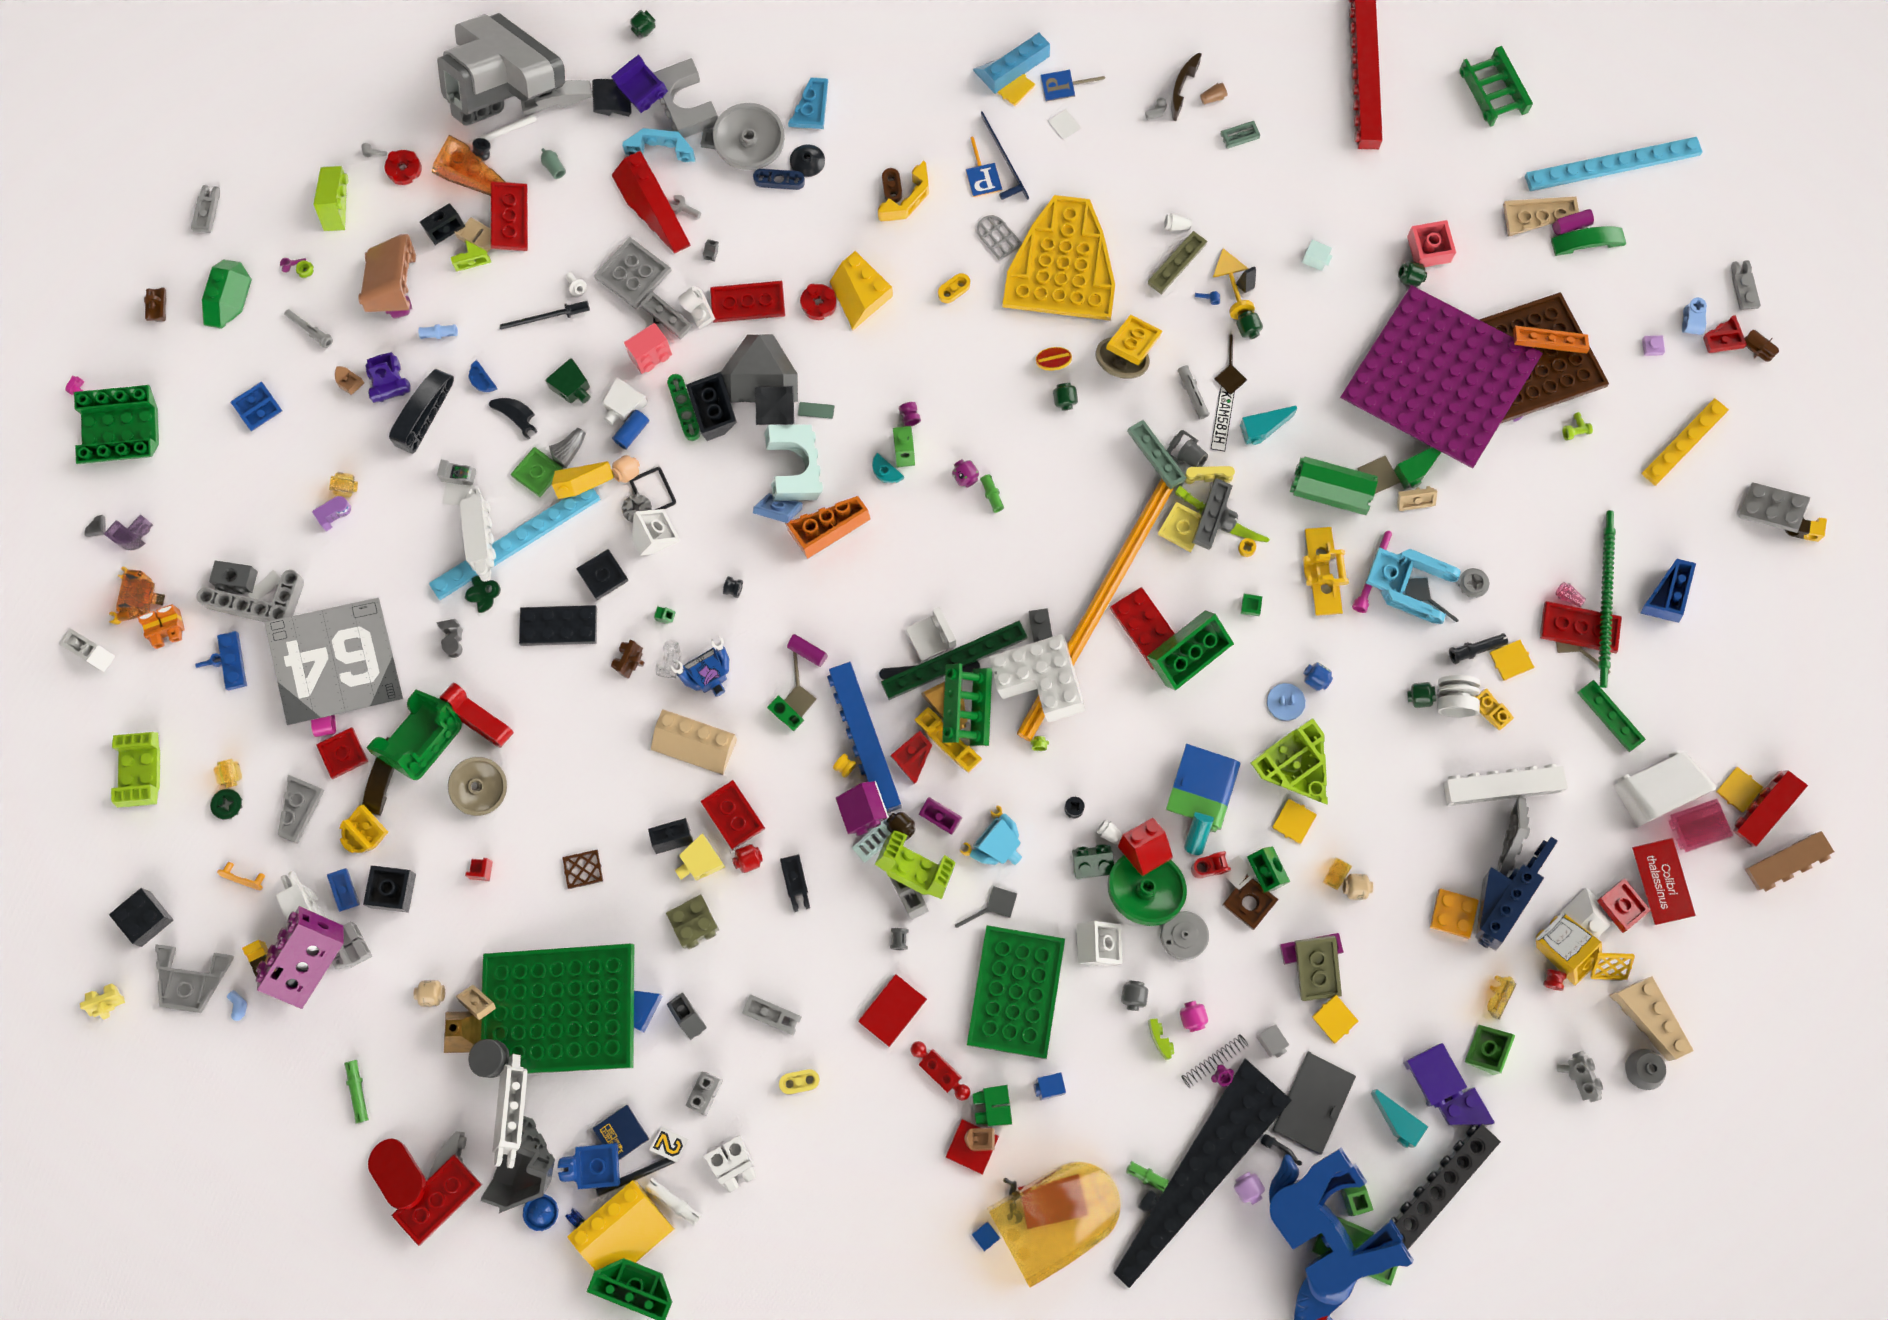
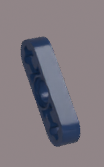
(765, 183)

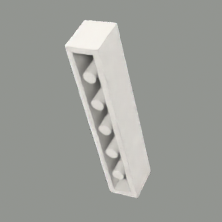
(1507, 785)

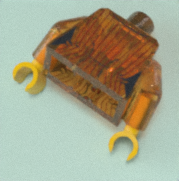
(135, 596)

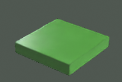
(536, 471)

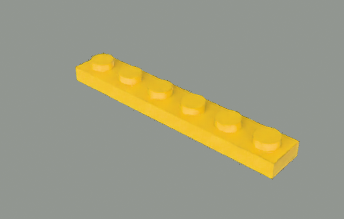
(1685, 441)

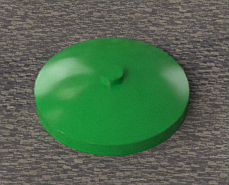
(1147, 898)

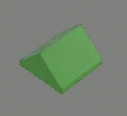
(1489, 1049)

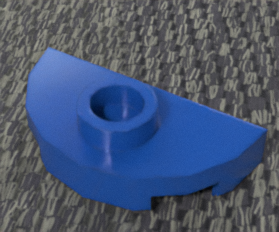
(480, 378)

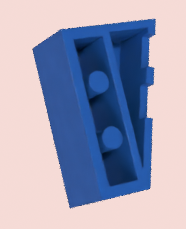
(1672, 593)
(644, 1008)

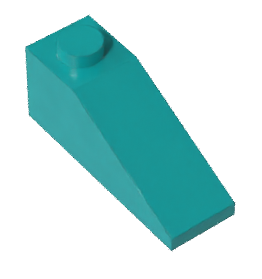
(1260, 426)
(1401, 1122)

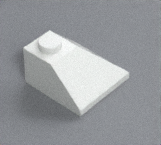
(652, 531)
(1588, 913)

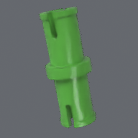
(992, 493)
(1147, 1176)

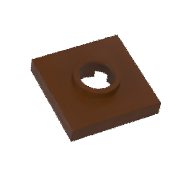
(1264, 903)

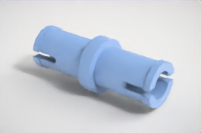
(438, 331)

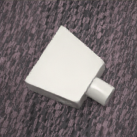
(622, 401)

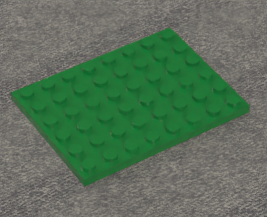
(563, 1007)

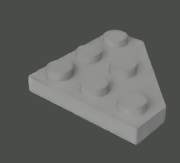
(1514, 836)

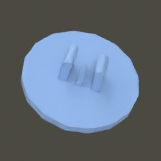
(1286, 702)

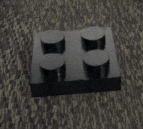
(602, 574)

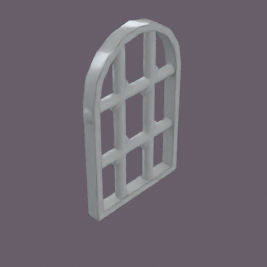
(997, 227)

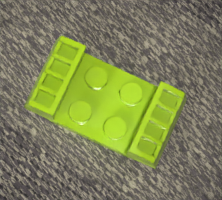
(137, 769)
(913, 868)

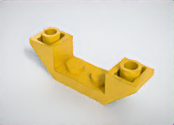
(892, 211)

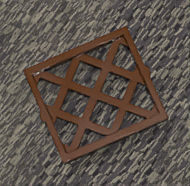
(577, 877)

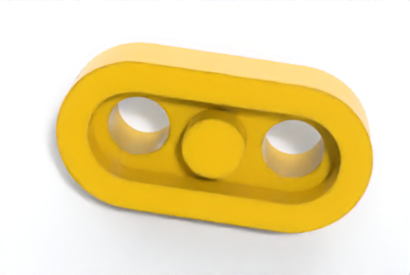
(952, 288)

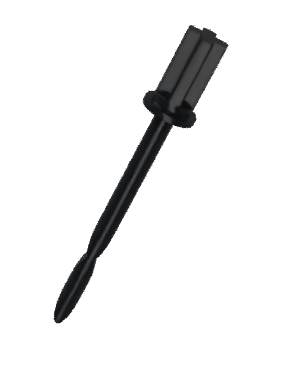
(569, 310)

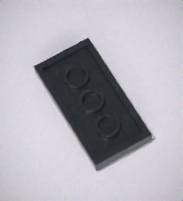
(558, 625)

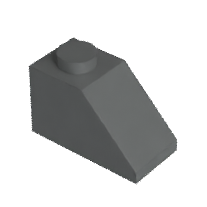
(686, 1016)

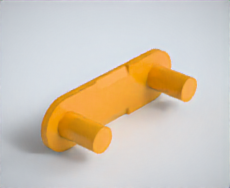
(225, 873)

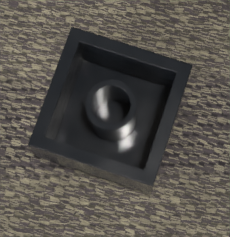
(389, 889)
(141, 917)

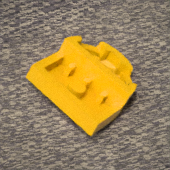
(361, 831)

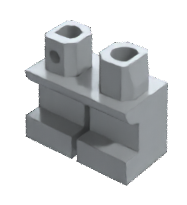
(353, 950)
(703, 1093)

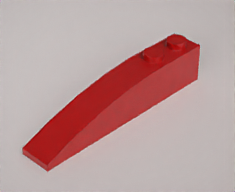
(648, 200)

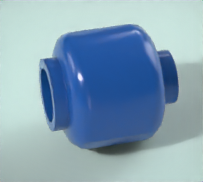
(1318, 676)

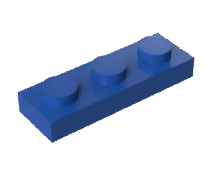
(232, 660)

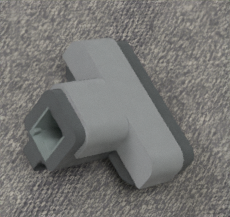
(493, 65)

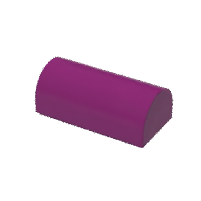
(1573, 222)
(807, 650)
(940, 815)

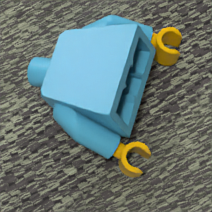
(997, 842)

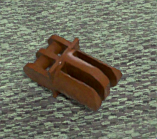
(1761, 346)

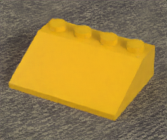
(621, 1228)

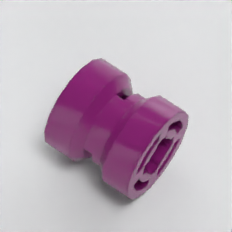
(909, 413)

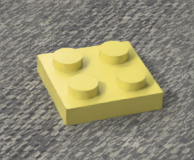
(1180, 526)

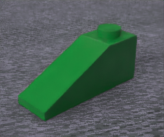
(1415, 468)

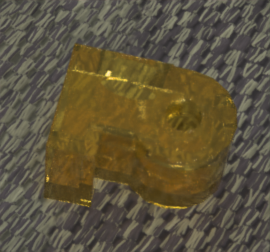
(1337, 873)

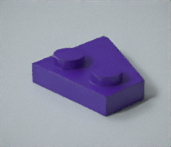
(1466, 1110)

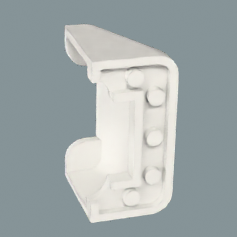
(1663, 787)

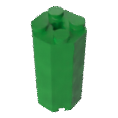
(1334, 485)

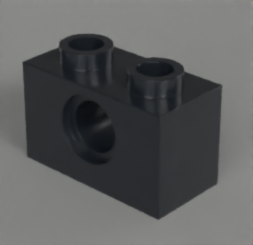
(442, 224)

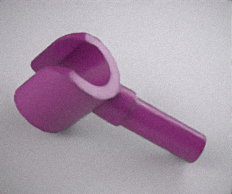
(286, 263)

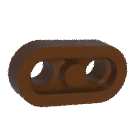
(893, 186)

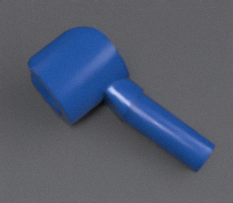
(1213, 296)
(210, 661)

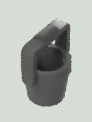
(1190, 452)

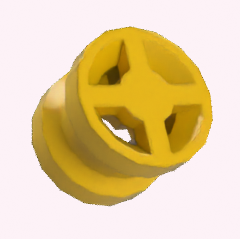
(844, 765)

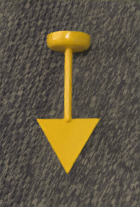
(1228, 265)

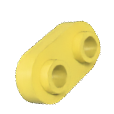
(799, 1081)

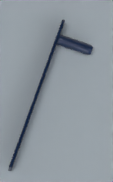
(1016, 189)

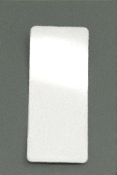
(265, 586)

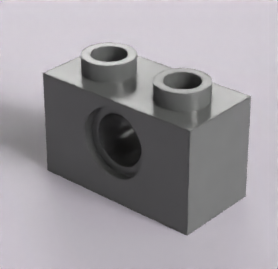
(224, 571)

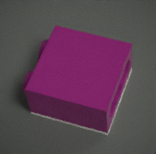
(862, 808)

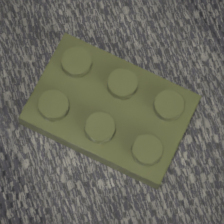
(1318, 968)

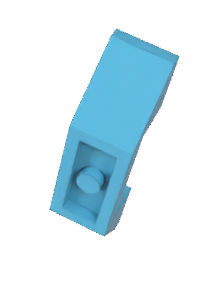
(659, 137)

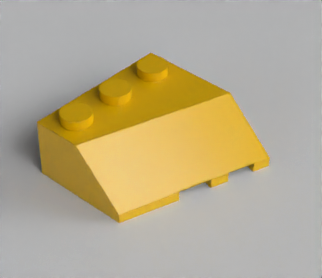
(859, 289)

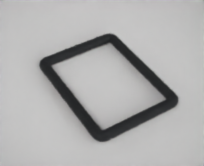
(664, 480)

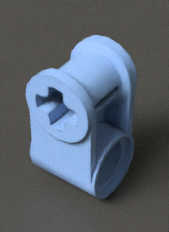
(1694, 317)

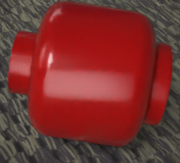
(747, 858)

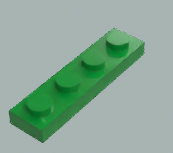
(1611, 716)

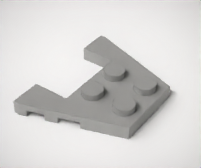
(185, 988)

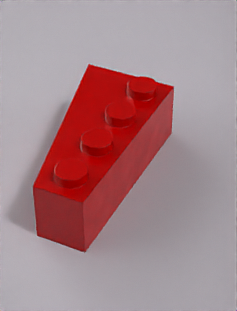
(1769, 807)

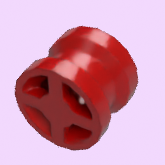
(1555, 979)

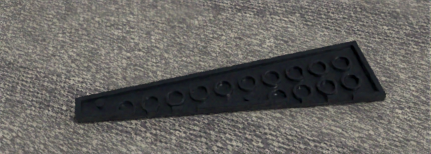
(1230, 1131)

